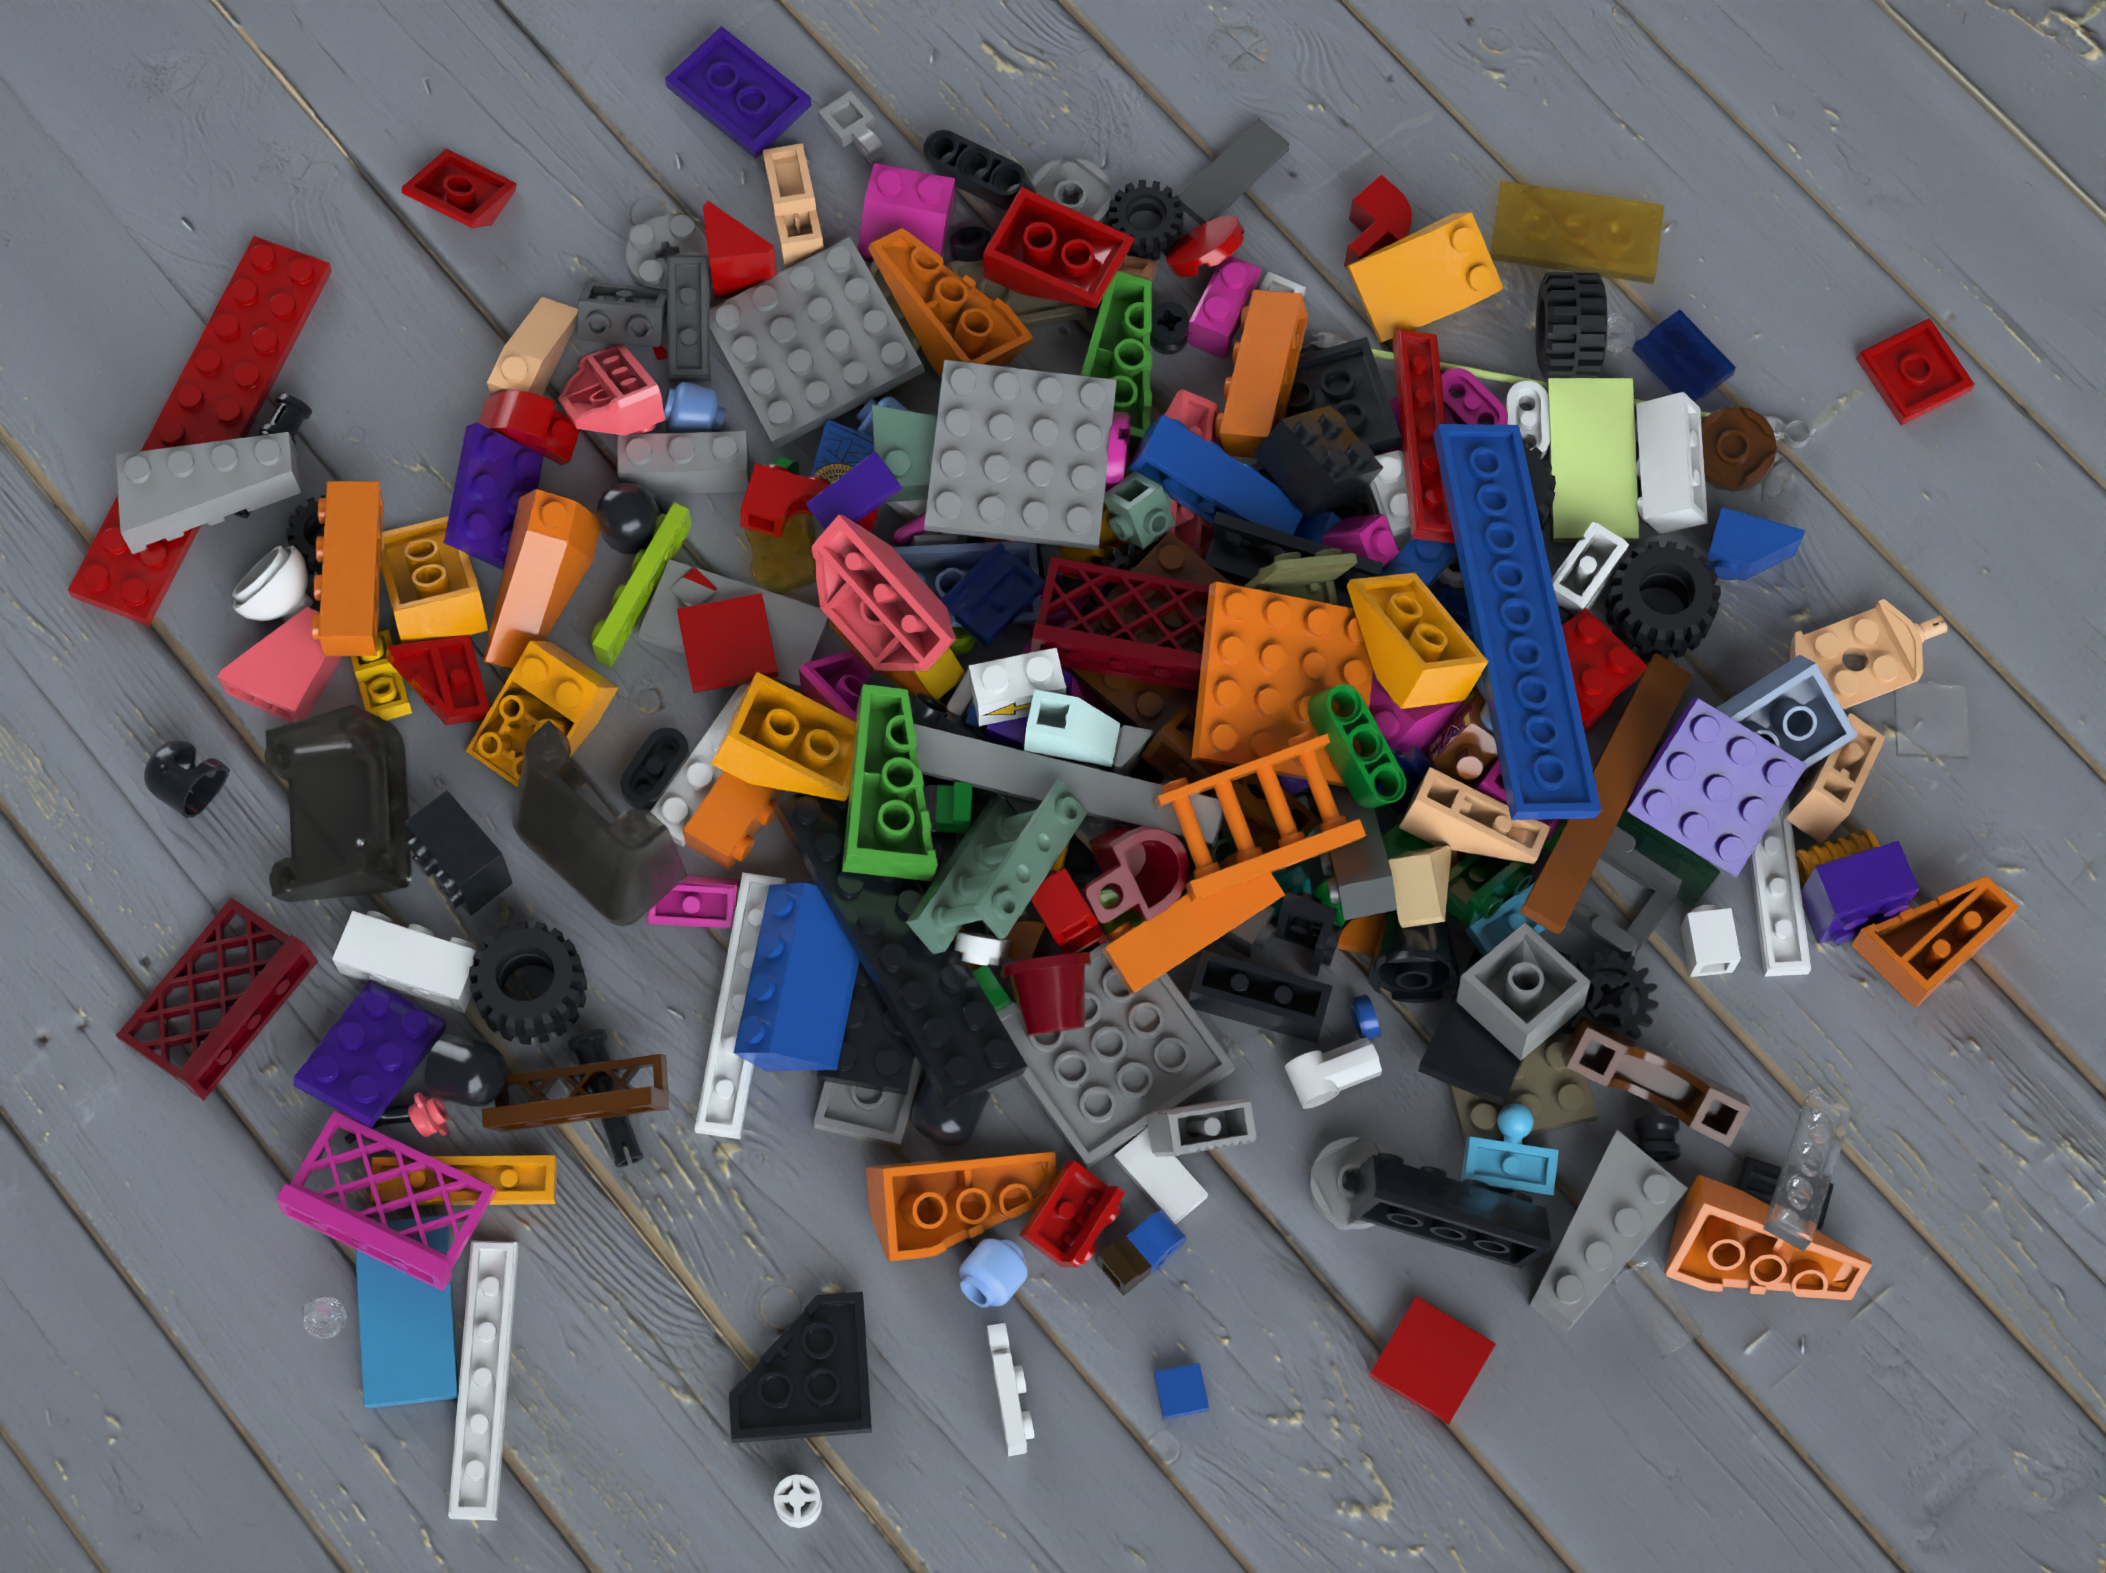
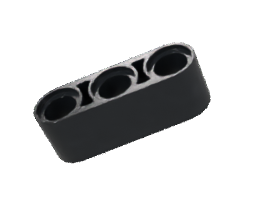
(970, 157)

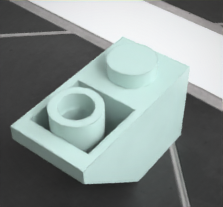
(1070, 729)

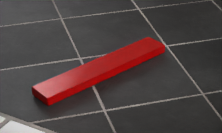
(1420, 413)

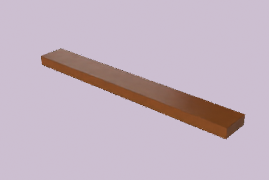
(1615, 777)

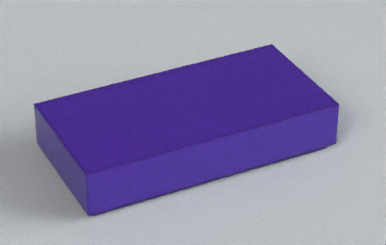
(855, 492)

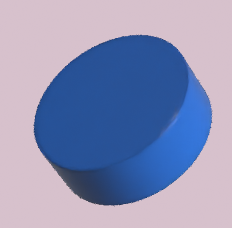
(1364, 1017)

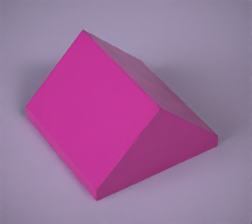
(835, 681)

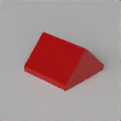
(735, 254)

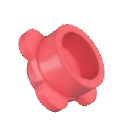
(428, 1115)

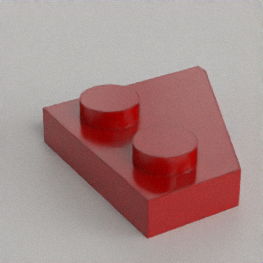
(444, 676)

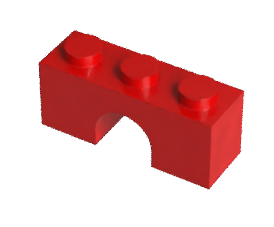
(778, 495)
(1067, 914)

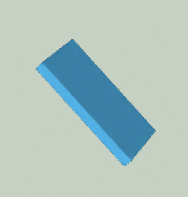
(406, 1330)

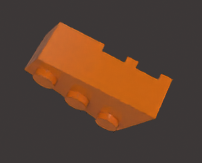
(1935, 939)

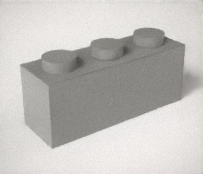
(685, 462)

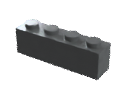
(1359, 869)

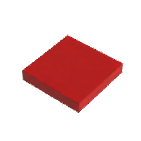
(1915, 371)
(727, 642)
(1432, 1360)

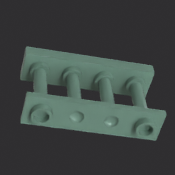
(997, 867)

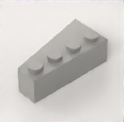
(201, 484)
(1612, 1222)

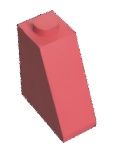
(282, 670)

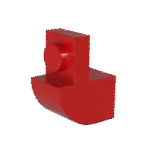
(1381, 215)
(532, 423)

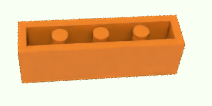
(1263, 370)
(349, 569)
(730, 819)
(1184, 929)

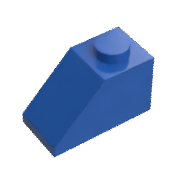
(1749, 545)

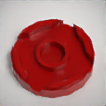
(1206, 244)

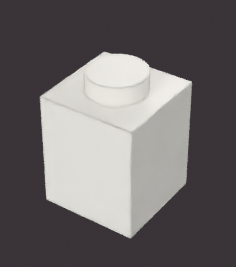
(1710, 941)

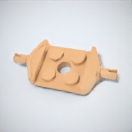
(1882, 639)

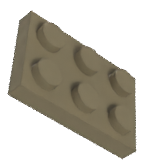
(1543, 1085)

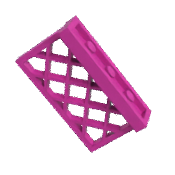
(368, 1235)

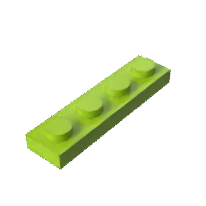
(632, 599)

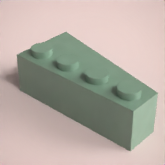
(906, 447)

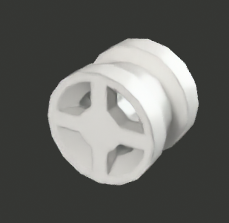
(797, 1491)

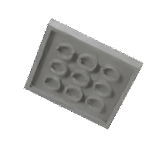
(813, 342)
(1020, 455)
(1125, 1062)

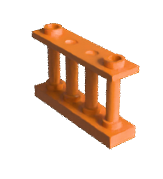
(1251, 860)

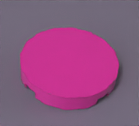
(1118, 449)

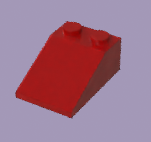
(1054, 252)

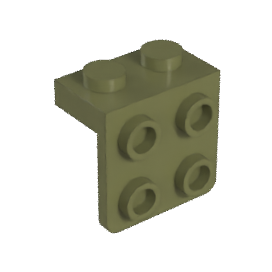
(1305, 577)

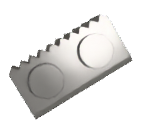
(1201, 1127)

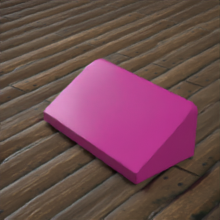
(698, 903)

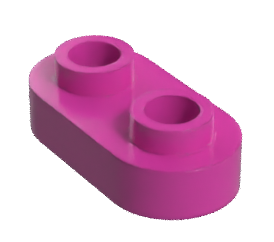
(1476, 402)

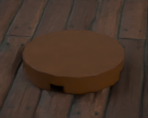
(1737, 448)

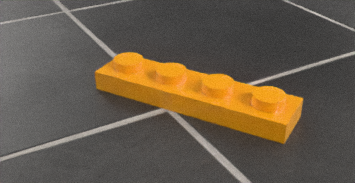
(515, 1179)

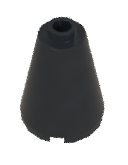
(1414, 961)

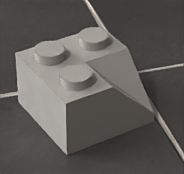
(1522, 991)

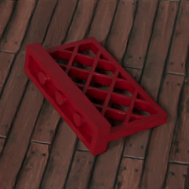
(1112, 653)
(239, 1023)

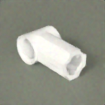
(1321, 1076)

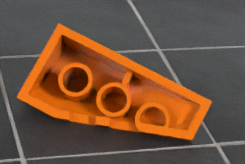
(946, 310)
(544, 564)
(938, 1203)
(1723, 1244)

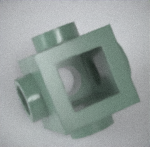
(1139, 510)

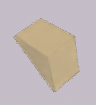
(1421, 885)

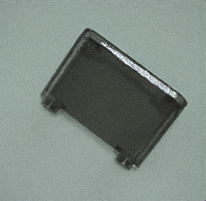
(343, 806)
(612, 866)

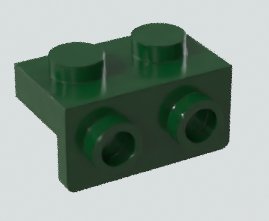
(1481, 885)

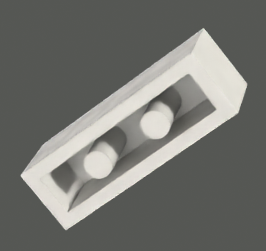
(1671, 463)
(406, 959)

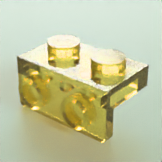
(785, 561)

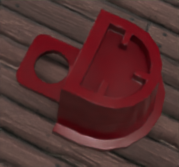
(1141, 867)
(1049, 992)

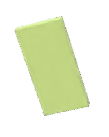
(1593, 457)

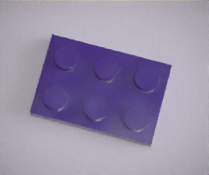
(738, 92)
(487, 493)
(369, 1053)

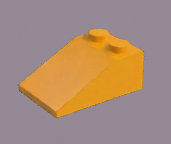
(1425, 276)
(430, 584)
(1414, 641)
(787, 742)

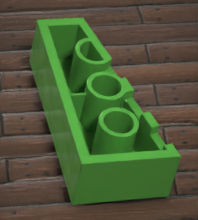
(1122, 349)
(886, 802)

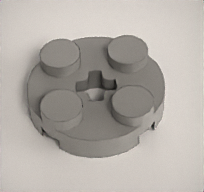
(1076, 177)
(653, 237)
(1329, 1176)

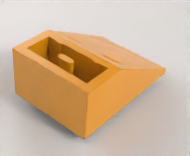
(540, 689)

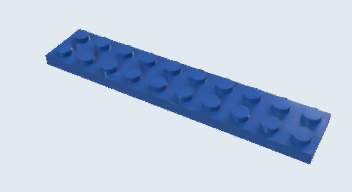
(1516, 623)

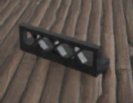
(1245, 547)

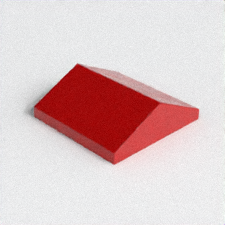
(460, 189)

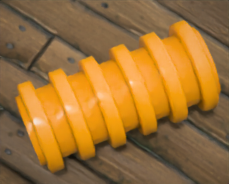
(1830, 852)

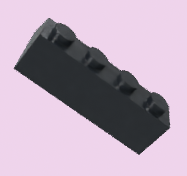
(1450, 1211)

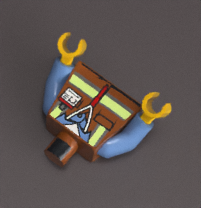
(1467, 740)

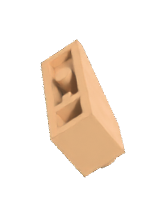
(534, 349)
(1835, 783)
(1470, 821)

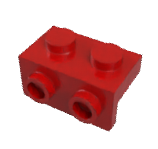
(1072, 1216)

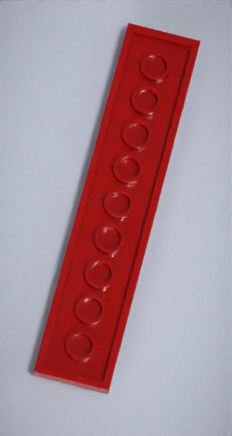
(210, 403)

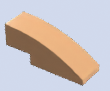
(793, 203)

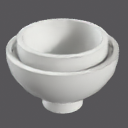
(274, 587)

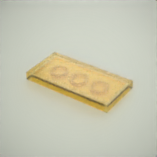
(1576, 232)

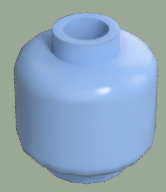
(992, 1272)

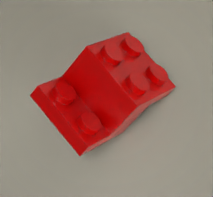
(1599, 666)

